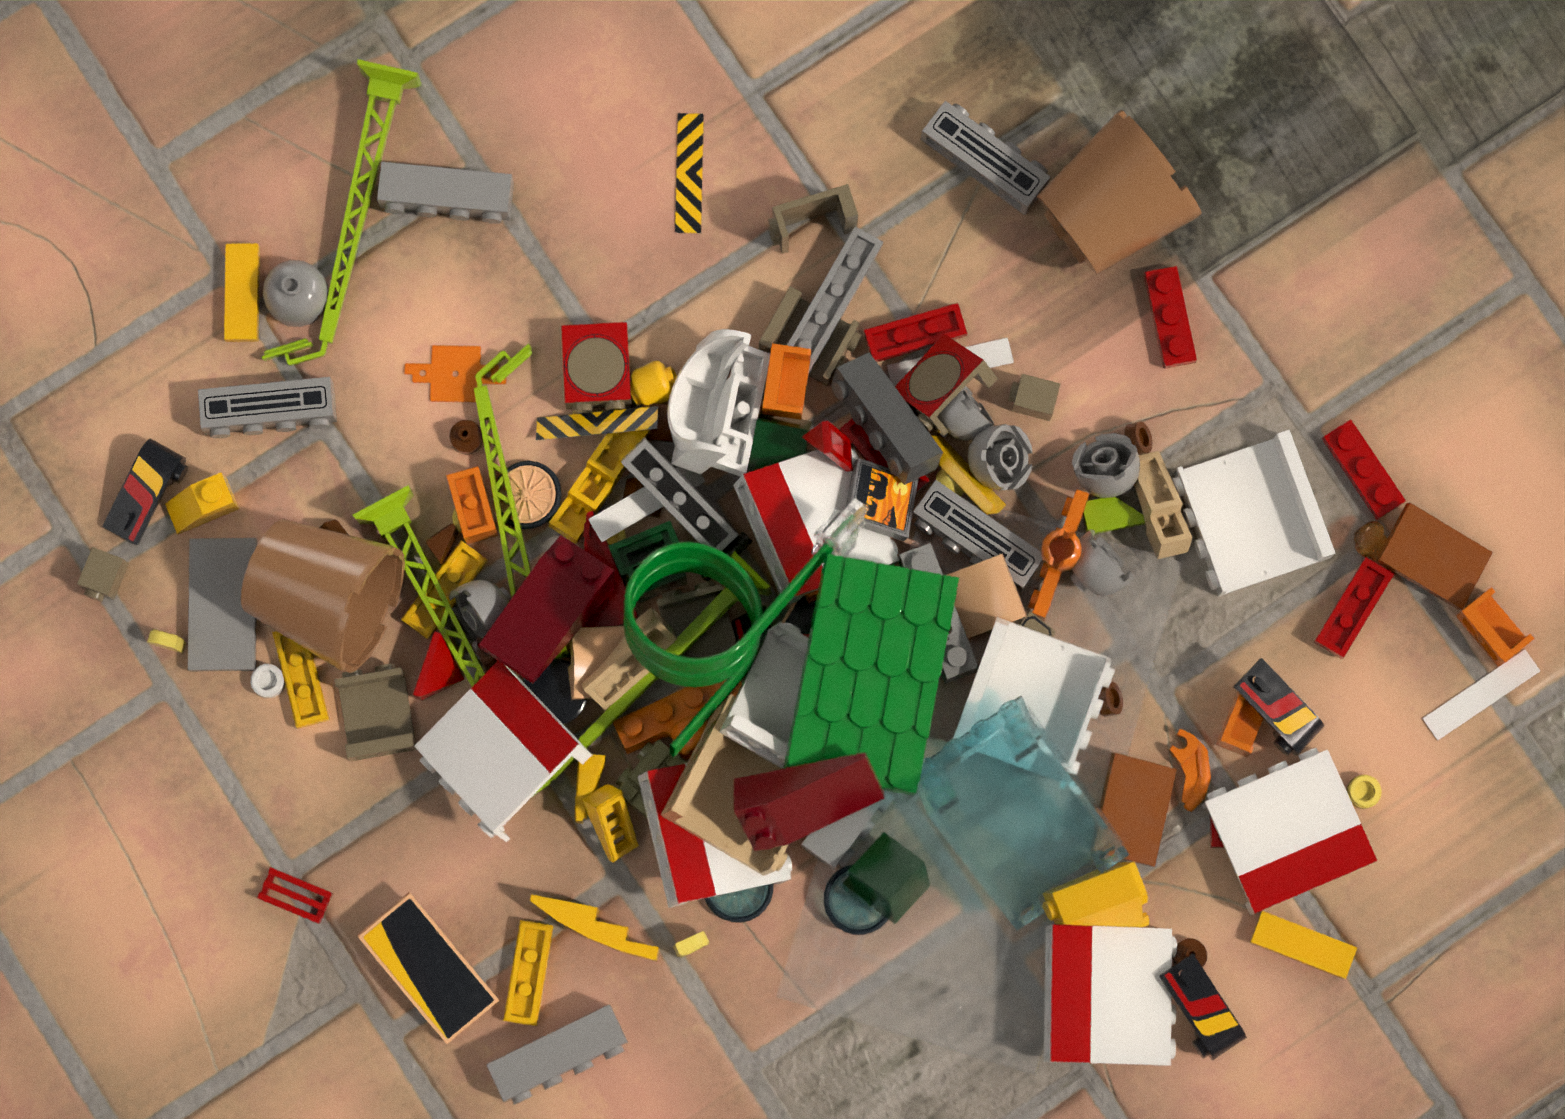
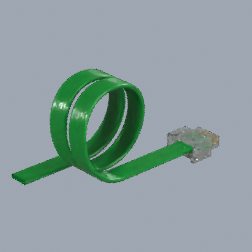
(834, 536)

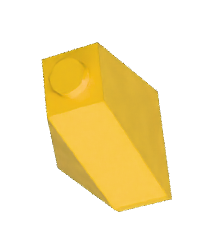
(1100, 899)

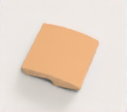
(986, 593)
(588, 651)

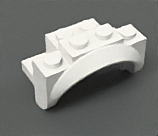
(714, 416)

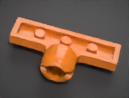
(1060, 553)
(667, 718)

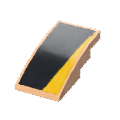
(428, 967)

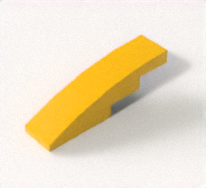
(595, 483)
(584, 921)

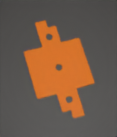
(440, 373)

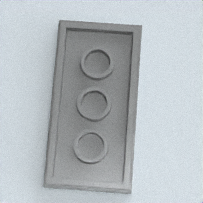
(218, 627)

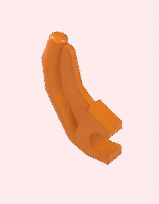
(1196, 768)

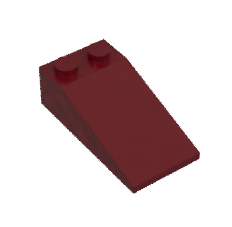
(548, 609)
(803, 798)

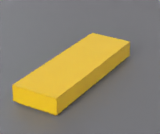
(241, 292)
(960, 473)
(459, 568)
(301, 682)
(1303, 945)
(528, 973)

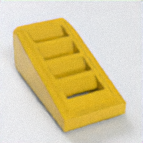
(587, 782)
(598, 806)

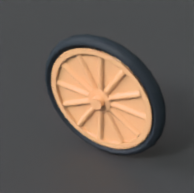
(535, 493)

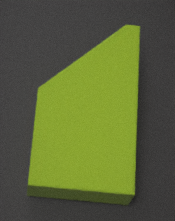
(1110, 515)

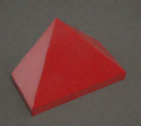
(831, 443)
(438, 670)

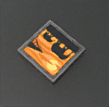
(887, 499)

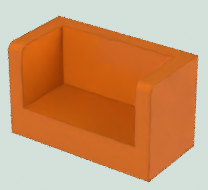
(786, 381)
(472, 505)
(1493, 628)
(1240, 727)

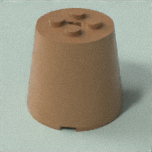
(1115, 196)
(323, 590)

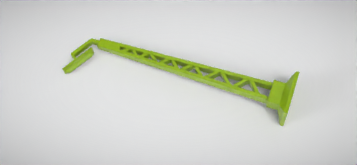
(386, 85)
(486, 413)
(390, 516)
(684, 641)

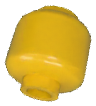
(652, 383)

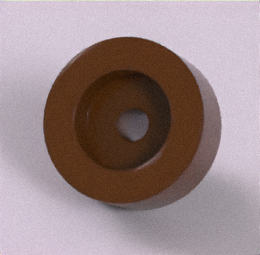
(1139, 436)
(470, 443)
(1112, 700)
(1190, 945)

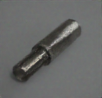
(738, 545)

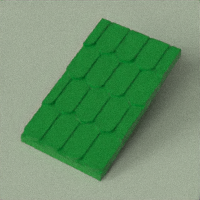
(872, 668)

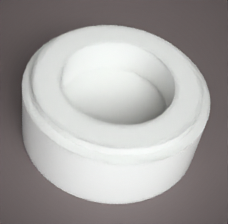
(267, 681)

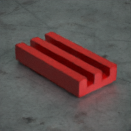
(268, 884)

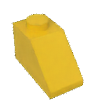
(201, 503)

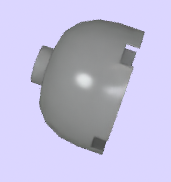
(295, 293)
(965, 417)
(1000, 457)
(1107, 465)
(1099, 567)
(478, 606)

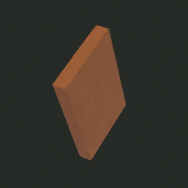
(1434, 556)
(1137, 804)

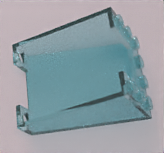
(1015, 810)

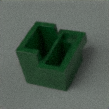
(777, 440)
(634, 549)
(888, 878)

